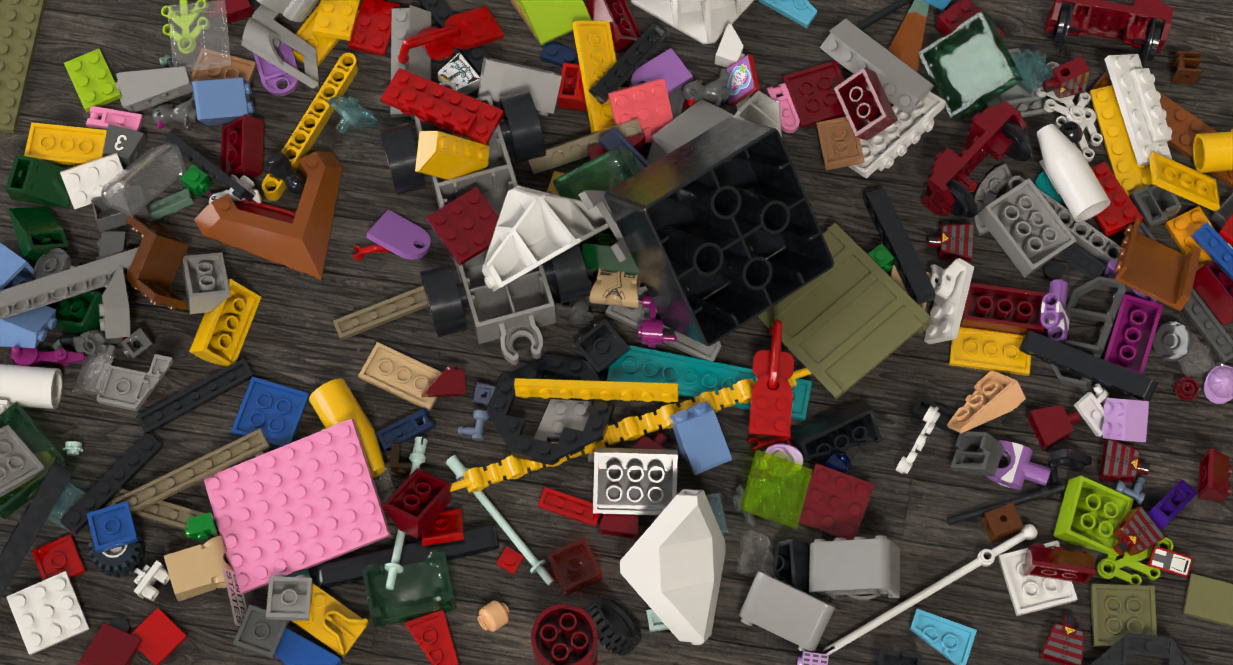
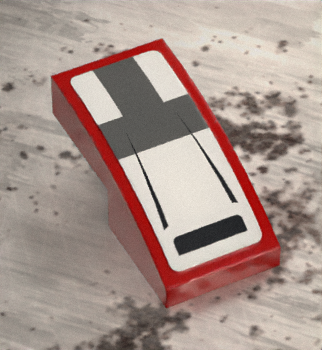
(1170, 561)

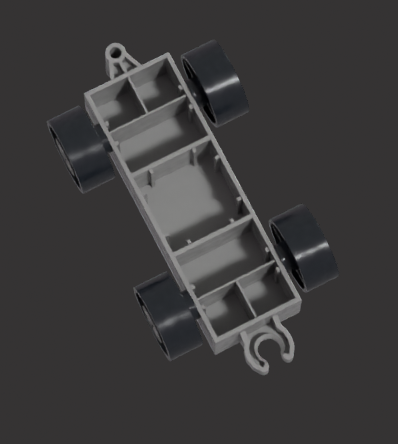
(523, 303)

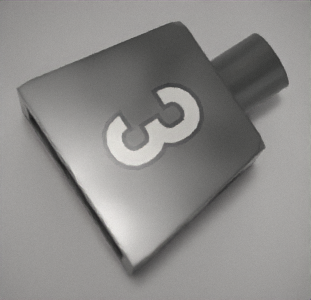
(125, 143)

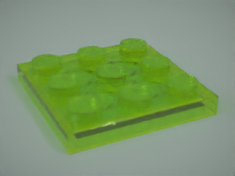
(776, 489)

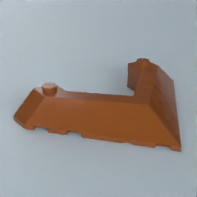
(298, 244)

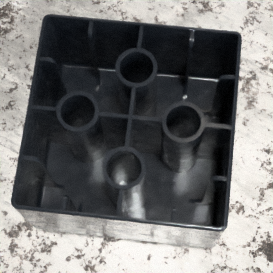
(720, 229)

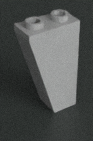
(152, 87)

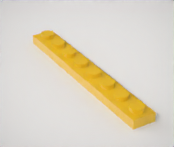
(596, 390)

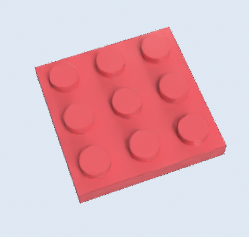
(644, 101)

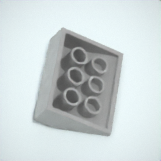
(689, 125)
(1026, 227)
(634, 480)

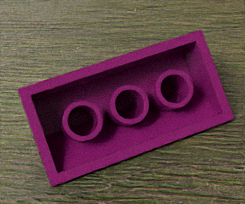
(1133, 333)

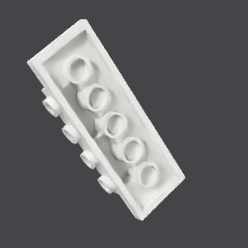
(1139, 106)
(893, 141)

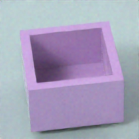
(1125, 419)

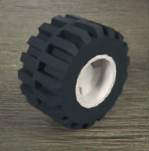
(119, 559)

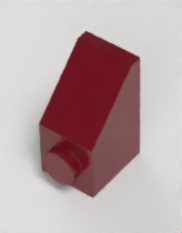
(447, 384)

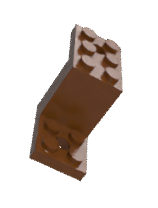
(156, 263)

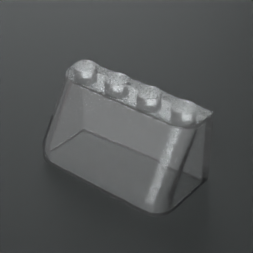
(144, 179)

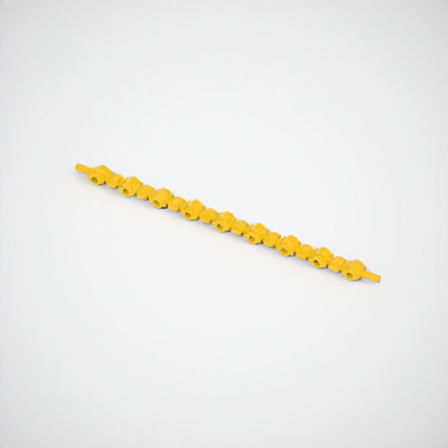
(628, 429)

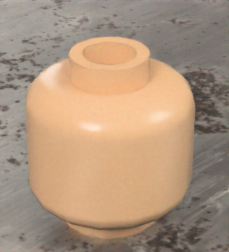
(493, 616)

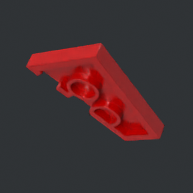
(434, 638)

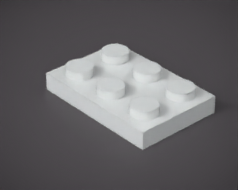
(88, 179)

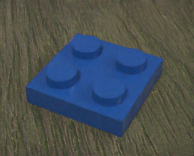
(112, 527)

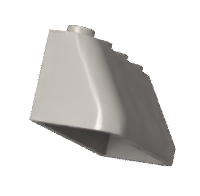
(507, 79)

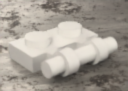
(1091, 409)

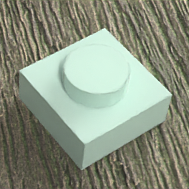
(655, 622)

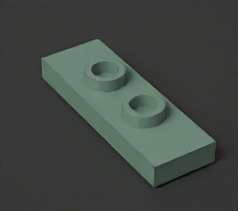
(169, 205)

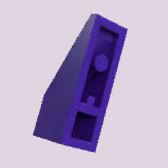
(1171, 504)

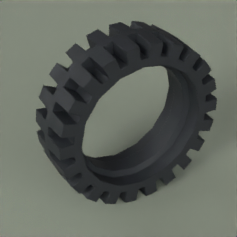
(628, 635)

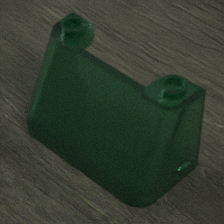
(598, 174)
(417, 591)

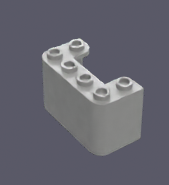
(854, 567)

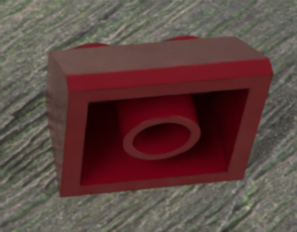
(1214, 476)

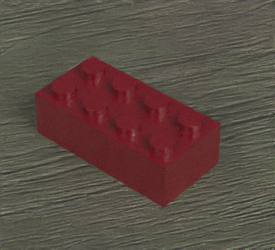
(1003, 309)

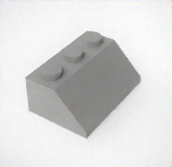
(205, 281)

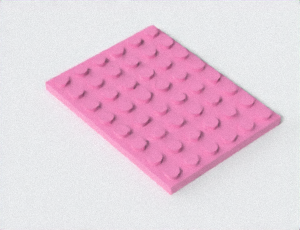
(297, 506)

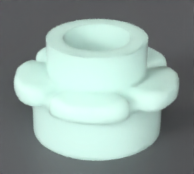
(73, 448)

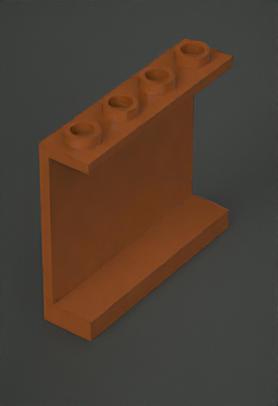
(1156, 268)

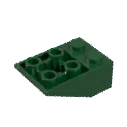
(37, 182)
(37, 231)

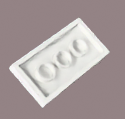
(949, 300)

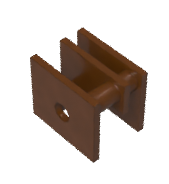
(1187, 66)
(1002, 522)

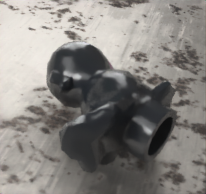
(280, 168)

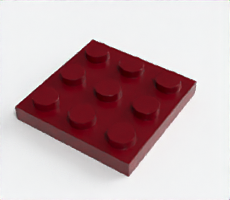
(814, 93)
(465, 225)
(835, 502)

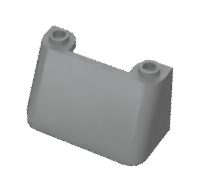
(786, 611)

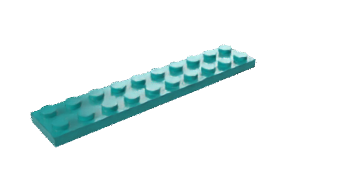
(694, 376)

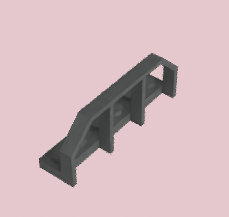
(1098, 349)

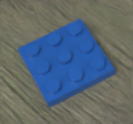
(272, 409)

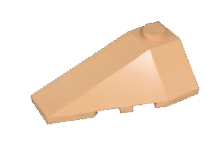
(992, 398)

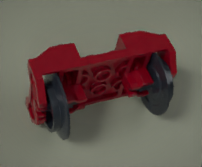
(1101, 18)
(993, 132)

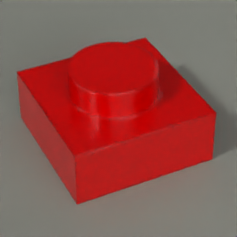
(510, 560)

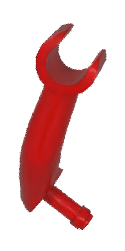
(366, 250)
(769, 442)

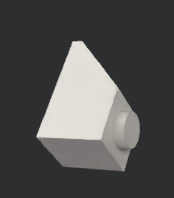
(730, 48)

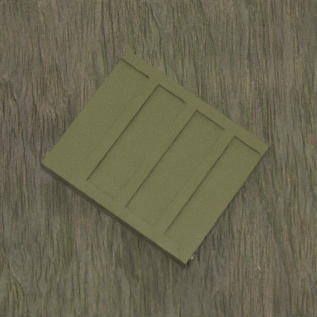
(846, 317)

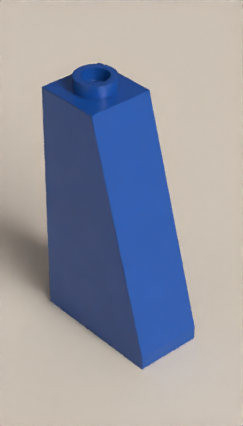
(300, 651)

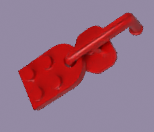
(460, 31)
(771, 407)

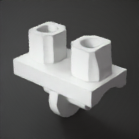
(147, 578)

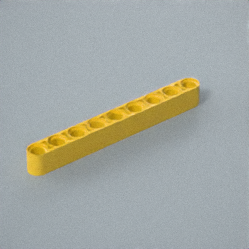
(311, 117)

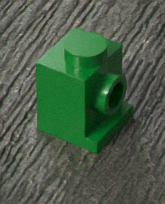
(201, 527)

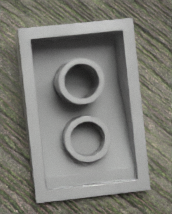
(115, 308)

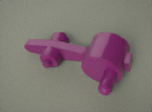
(652, 329)
(34, 358)

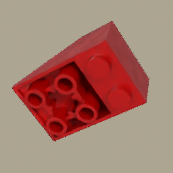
(571, 88)

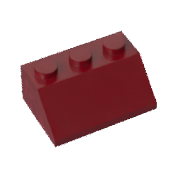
(621, 20)
(242, 147)
(1215, 291)
(418, 502)
(1059, 564)

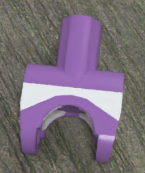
(1054, 310)
(1019, 467)

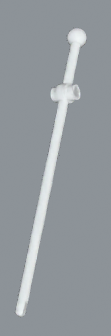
(1028, 532)

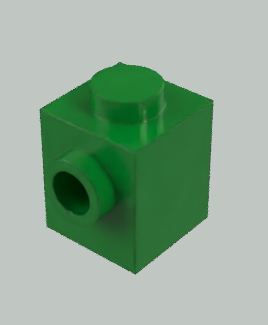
(195, 181)
(882, 257)

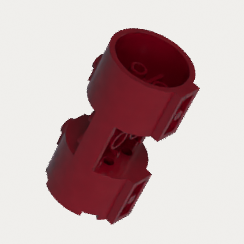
(564, 637)

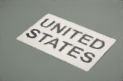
(237, 599)

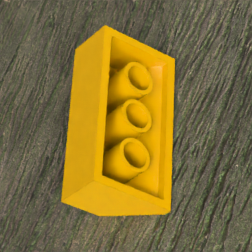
(449, 155)
(226, 327)

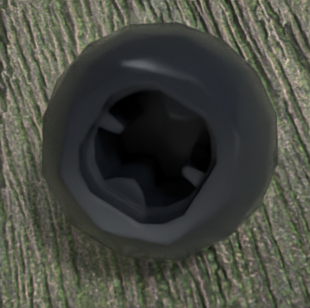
(1072, 131)

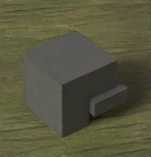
(1155, 205)
(977, 454)

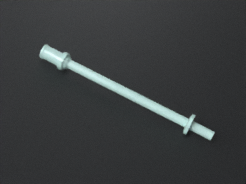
(416, 457)
(458, 468)

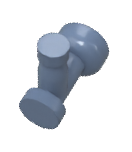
(477, 431)
(1136, 493)

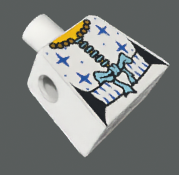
(461, 74)

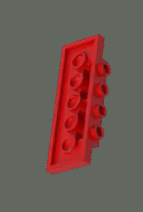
(442, 106)

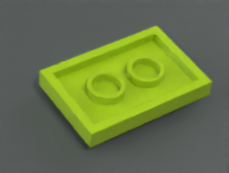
(92, 80)

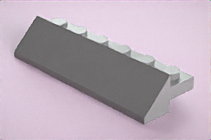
(406, 24)
(858, 51)

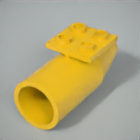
(1213, 152)
(337, 404)

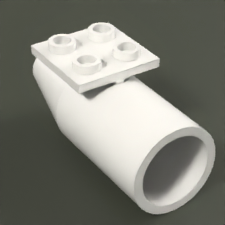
(1071, 174)
(30, 386)

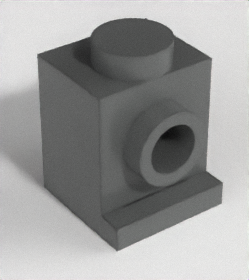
(128, 343)

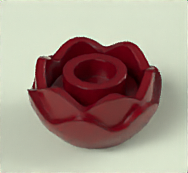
(1189, 383)

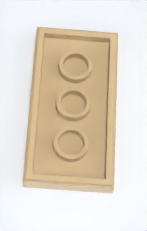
(399, 375)

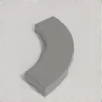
(987, 192)

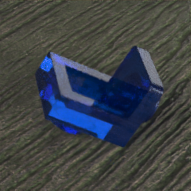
(839, 462)

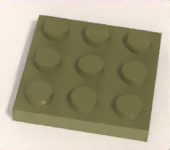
(1121, 611)

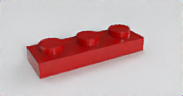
(568, 506)

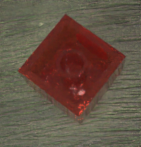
(574, 566)

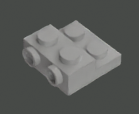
(289, 597)

